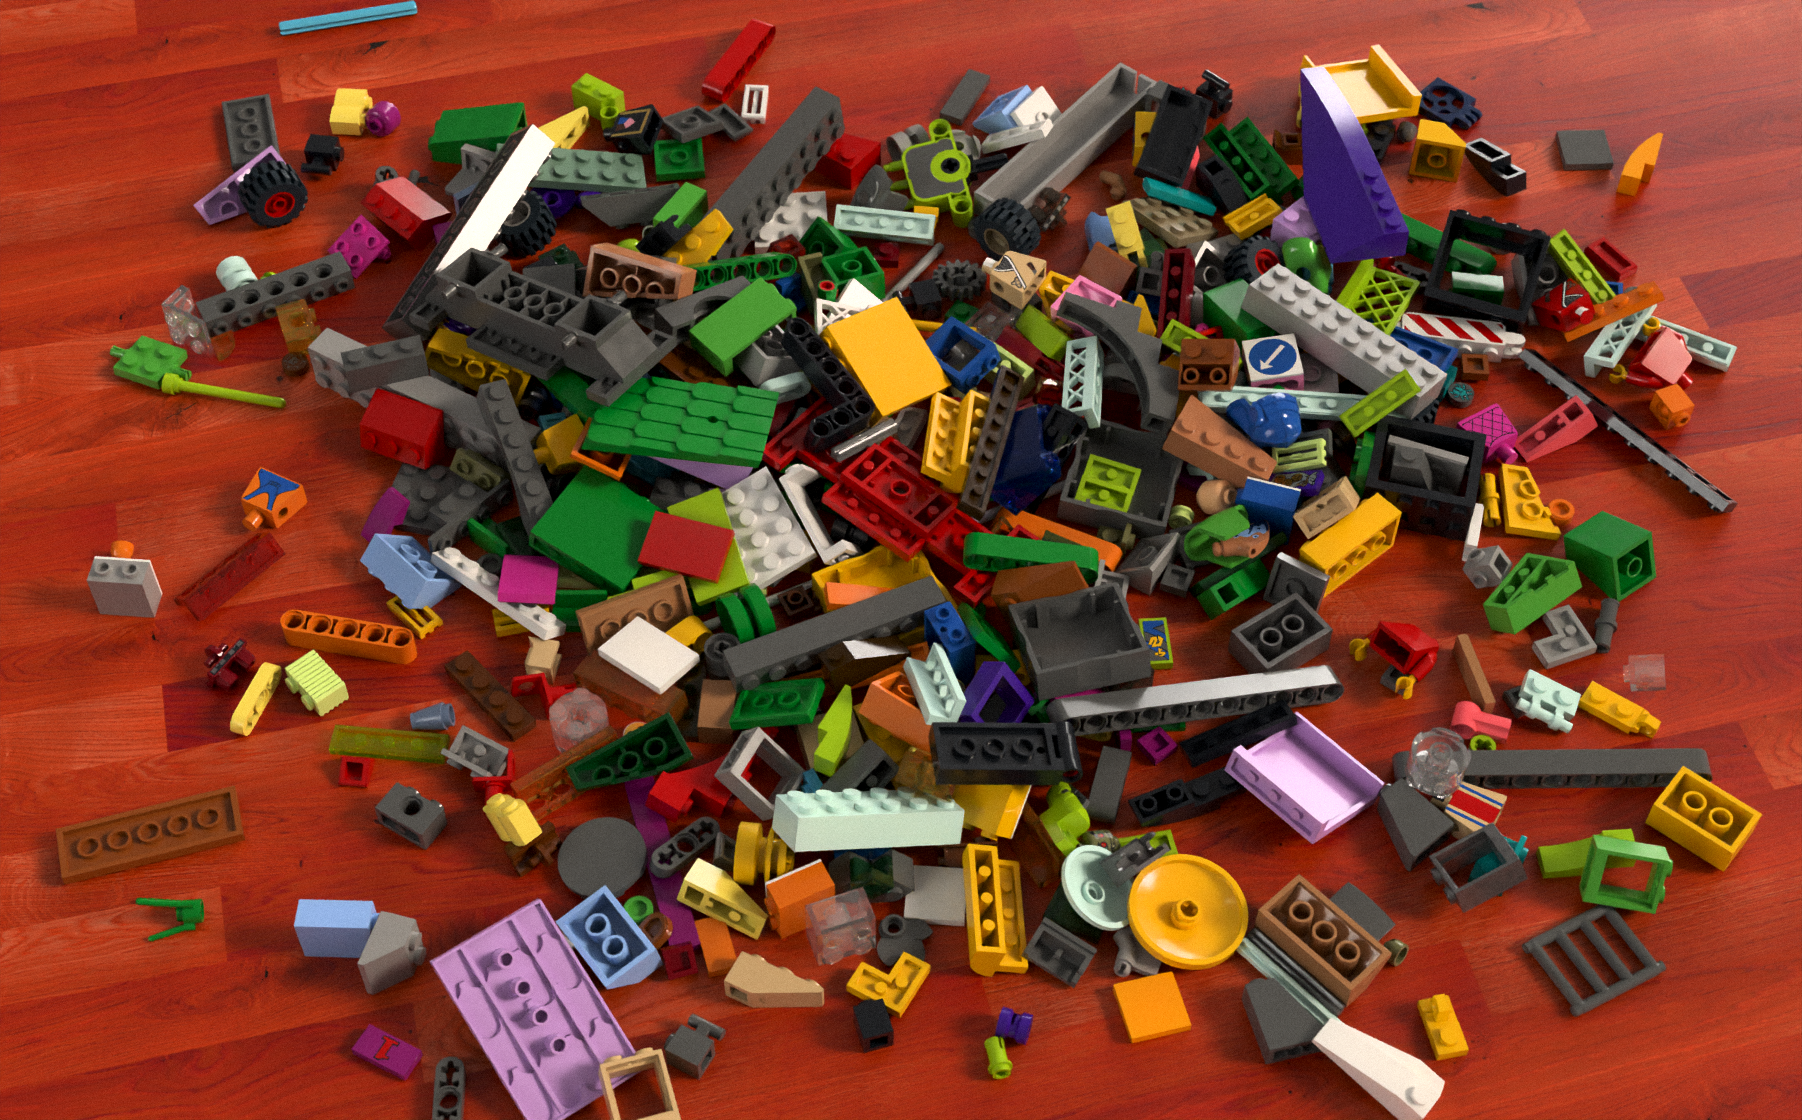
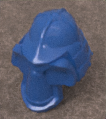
(1269, 420)

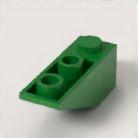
(1234, 589)

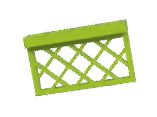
(1362, 283)

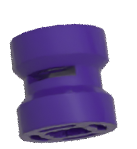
(1014, 1025)

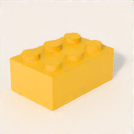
(1703, 818)

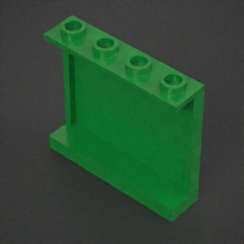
(596, 530)

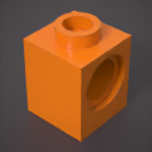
(1672, 406)

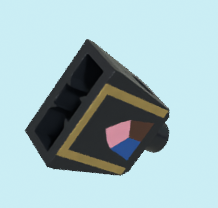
(635, 130)

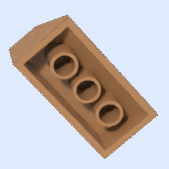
(1322, 939)

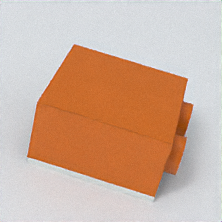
(791, 892)

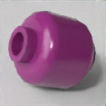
(382, 118)

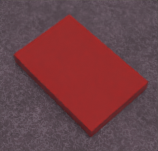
(686, 547)

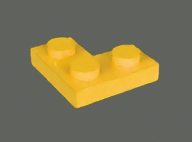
(896, 988)

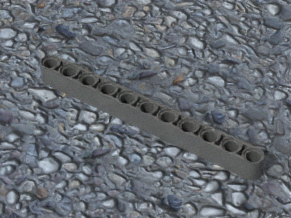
(1195, 700)
(1575, 767)

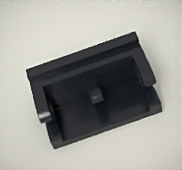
(662, 237)

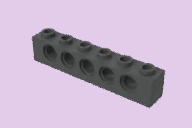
(258, 299)

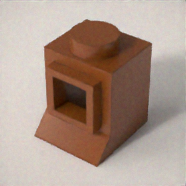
(1288, 147)

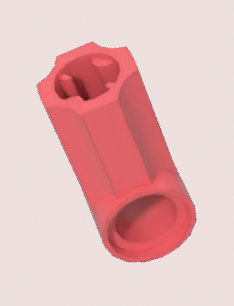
(1471, 721)

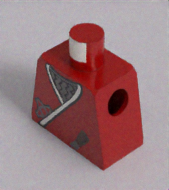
(1564, 307)

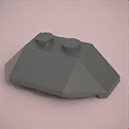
(629, 206)

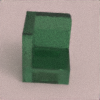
(874, 877)

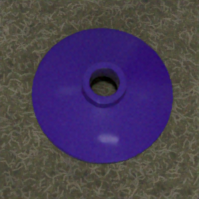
(558, 200)

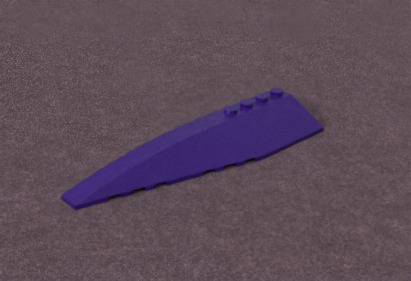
(1343, 178)

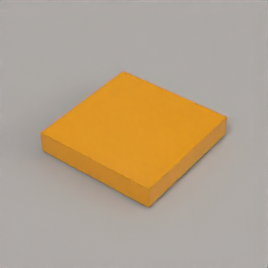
(1151, 1007)

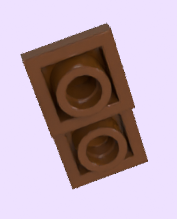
(800, 603)

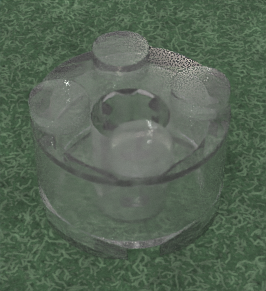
(576, 718)
(1437, 762)

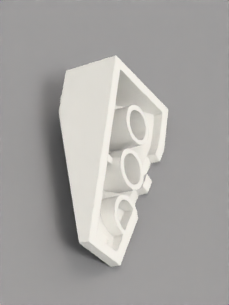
(1389, 1075)

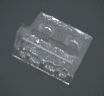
(184, 322)

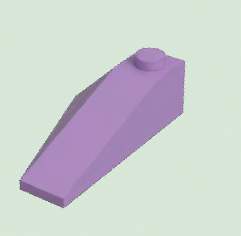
(224, 200)

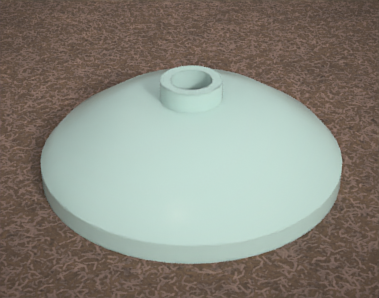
(1093, 891)

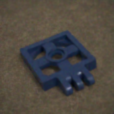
(1461, 117)

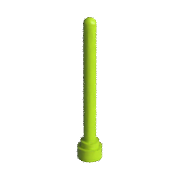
(174, 384)

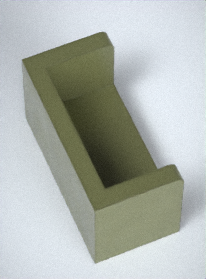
(811, 274)

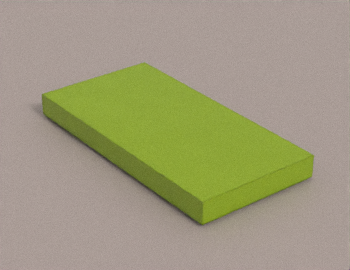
(711, 509)

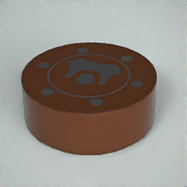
(295, 364)

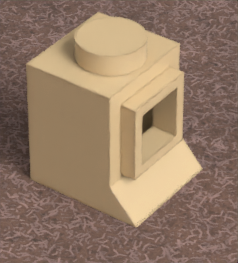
(543, 658)

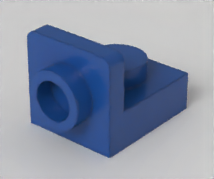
(790, 288)

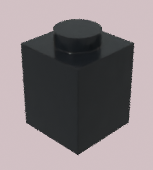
(873, 1025)

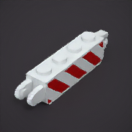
(1466, 334)

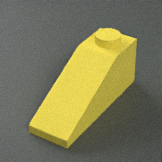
(568, 128)
(721, 898)

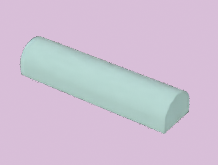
(1700, 347)

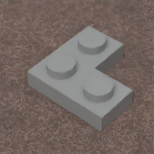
(1568, 641)

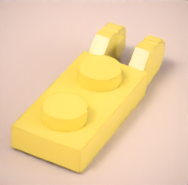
(1126, 231)

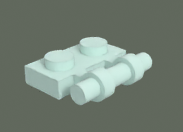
(1551, 696)

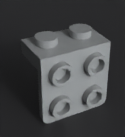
(474, 165)

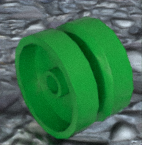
(745, 615)

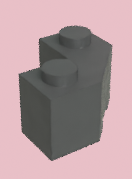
(902, 874)

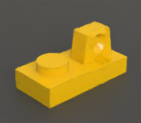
(1442, 1027)

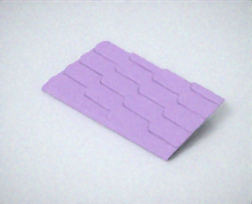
(534, 1012)

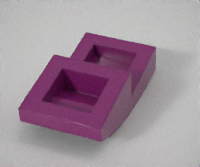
(386, 514)

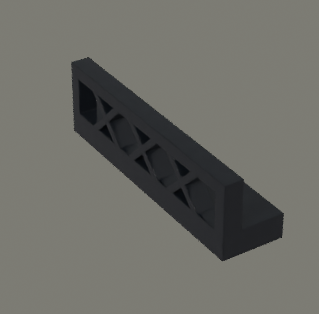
(1058, 437)

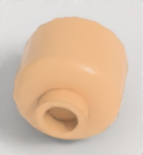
(1216, 496)

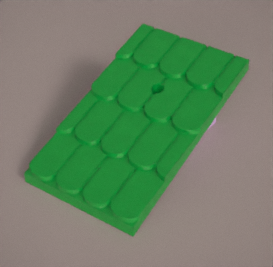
(689, 426)

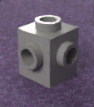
(1487, 566)

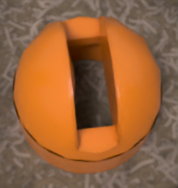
(122, 549)

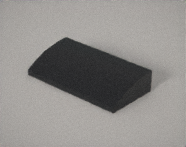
(1173, 136)

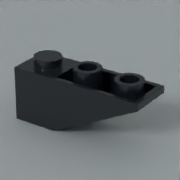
(1220, 185)

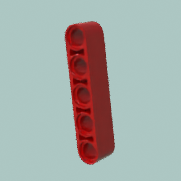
(738, 60)

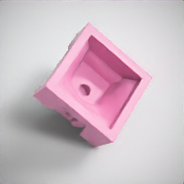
(1089, 290)

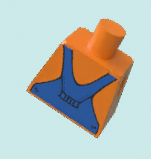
(271, 500)

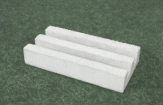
(754, 115)
(1472, 537)

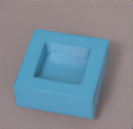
(810, 782)

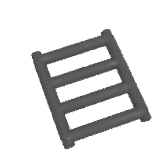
(1603, 993)

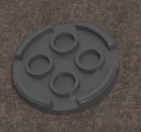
(602, 854)

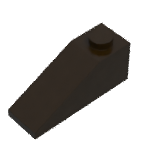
(860, 659)

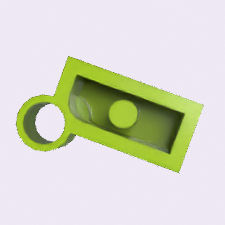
(601, 98)

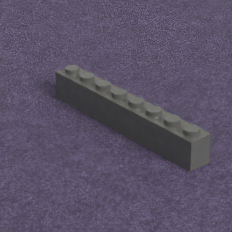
(798, 645)

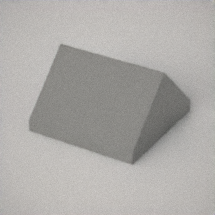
(1149, 561)

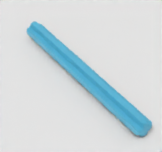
(347, 18)

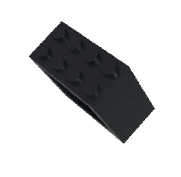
(1496, 235)
(1421, 508)

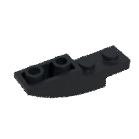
(1186, 800)

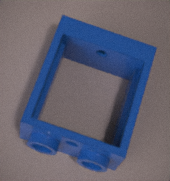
(947, 337)
(945, 627)

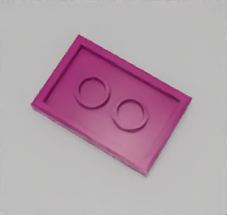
(528, 579)

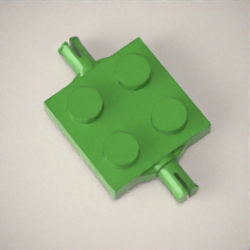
(149, 361)

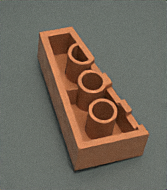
(636, 274)
(1216, 446)

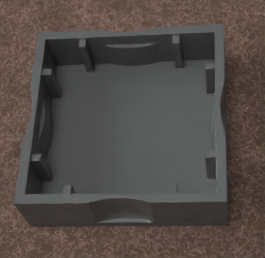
(1154, 490)
(1079, 641)

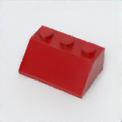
(406, 210)
(403, 429)

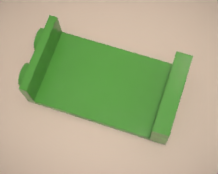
(740, 324)

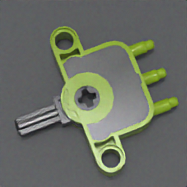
(941, 174)

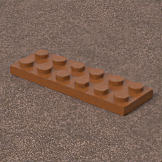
(149, 834)

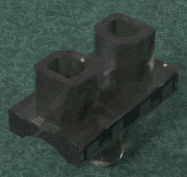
(1052, 212)

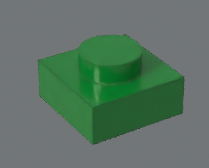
(960, 311)

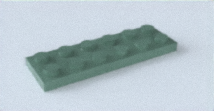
(590, 171)

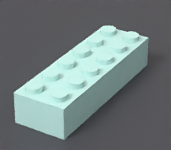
(865, 819)

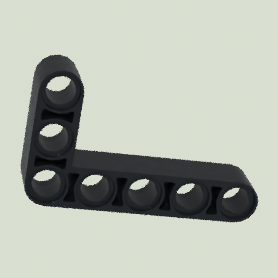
(849, 401)

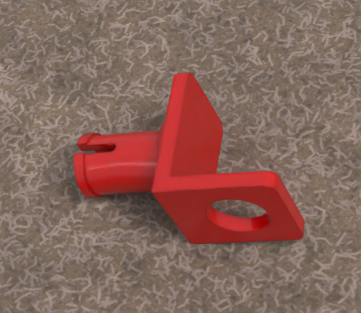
(540, 686)
(496, 784)

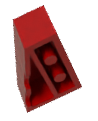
(849, 160)

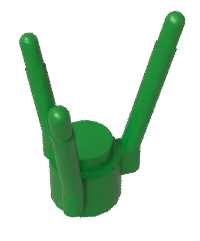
(188, 911)

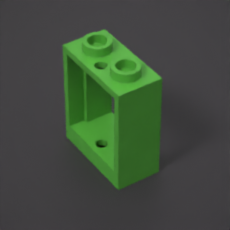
(688, 203)
(1620, 897)

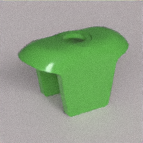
(1305, 253)
(1220, 527)

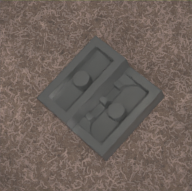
(1363, 910)

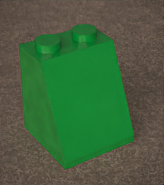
(1224, 308)
(1612, 554)

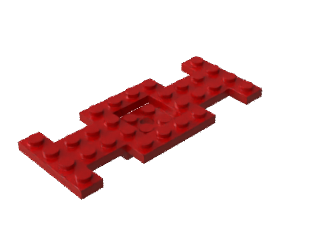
(874, 473)

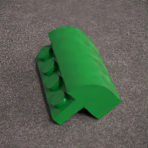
(1252, 160)

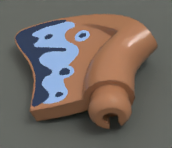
(1245, 544)

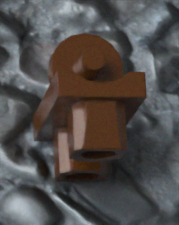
(535, 852)

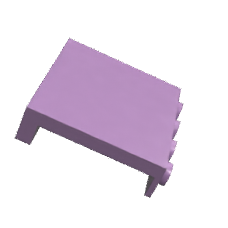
(1305, 779)

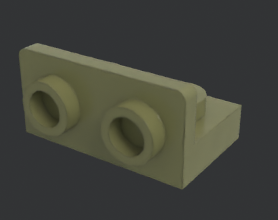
(477, 469)

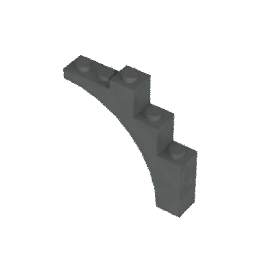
(1138, 352)

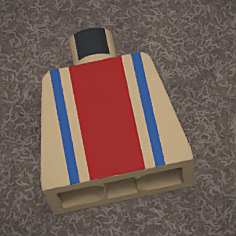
(1470, 808)

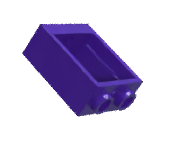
(997, 677)

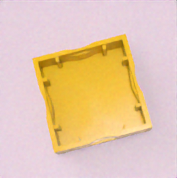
(880, 569)

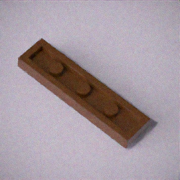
(490, 696)

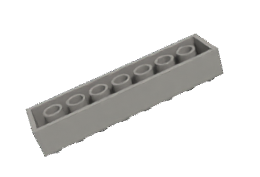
(1339, 336)

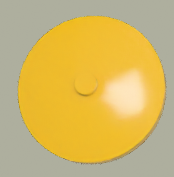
(1187, 912)

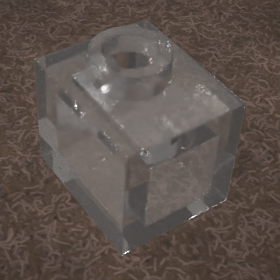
(1645, 672)

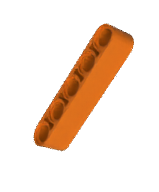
(1038, 526)
(349, 636)

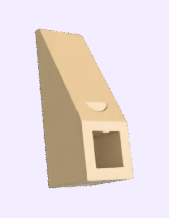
(765, 985)

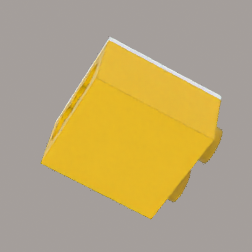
(992, 808)

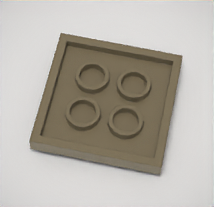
(1172, 222)

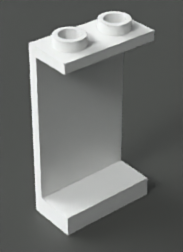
(794, 482)

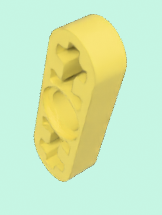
(255, 699)

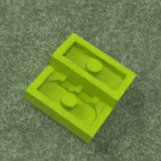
(1108, 483)

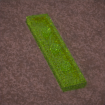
(389, 744)

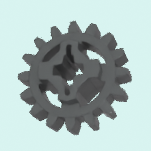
(960, 280)

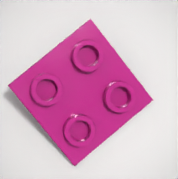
(361, 245)

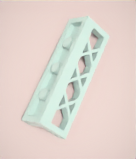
(885, 224)
(1611, 341)
(1091, 376)
(935, 686)

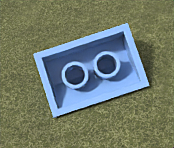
(407, 570)
(610, 940)

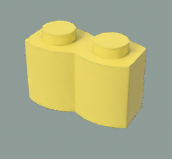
(349, 111)
(512, 819)

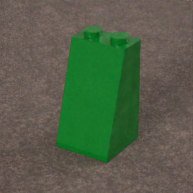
(474, 126)

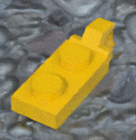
(1618, 711)

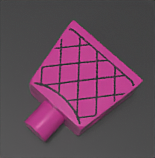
(1499, 431)

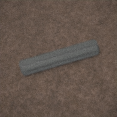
(864, 440)

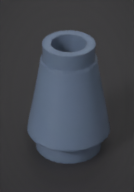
(435, 717)

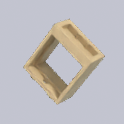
(1325, 510)
(642, 1060)

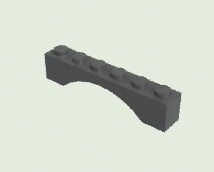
(507, 427)

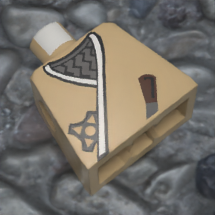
(1015, 277)

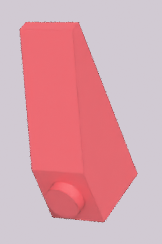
(1556, 430)

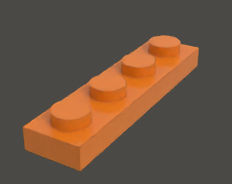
(1618, 308)

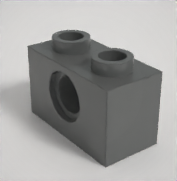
(419, 828)

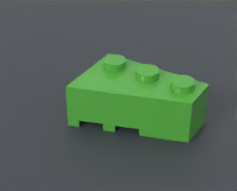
(1530, 592)

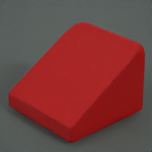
(355, 771)

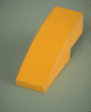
(1640, 165)

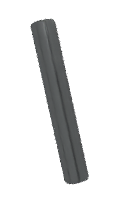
(1296, 971)

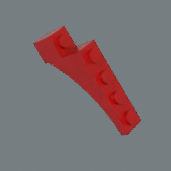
(676, 792)

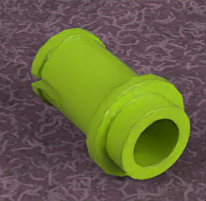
(999, 1064)

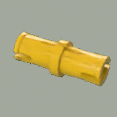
(1489, 499)

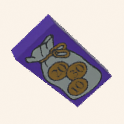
(1308, 481)

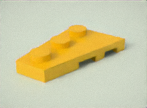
(1522, 506)

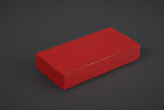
(1610, 259)

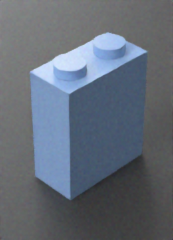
(334, 927)

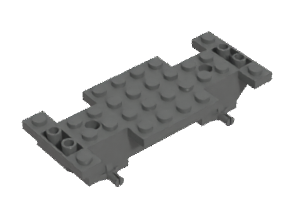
(541, 325)

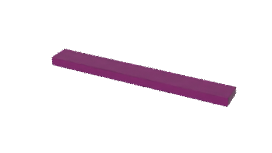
(666, 890)

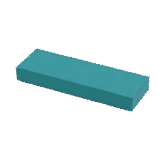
(1179, 196)

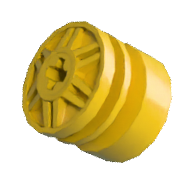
(760, 855)

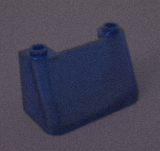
(1025, 464)

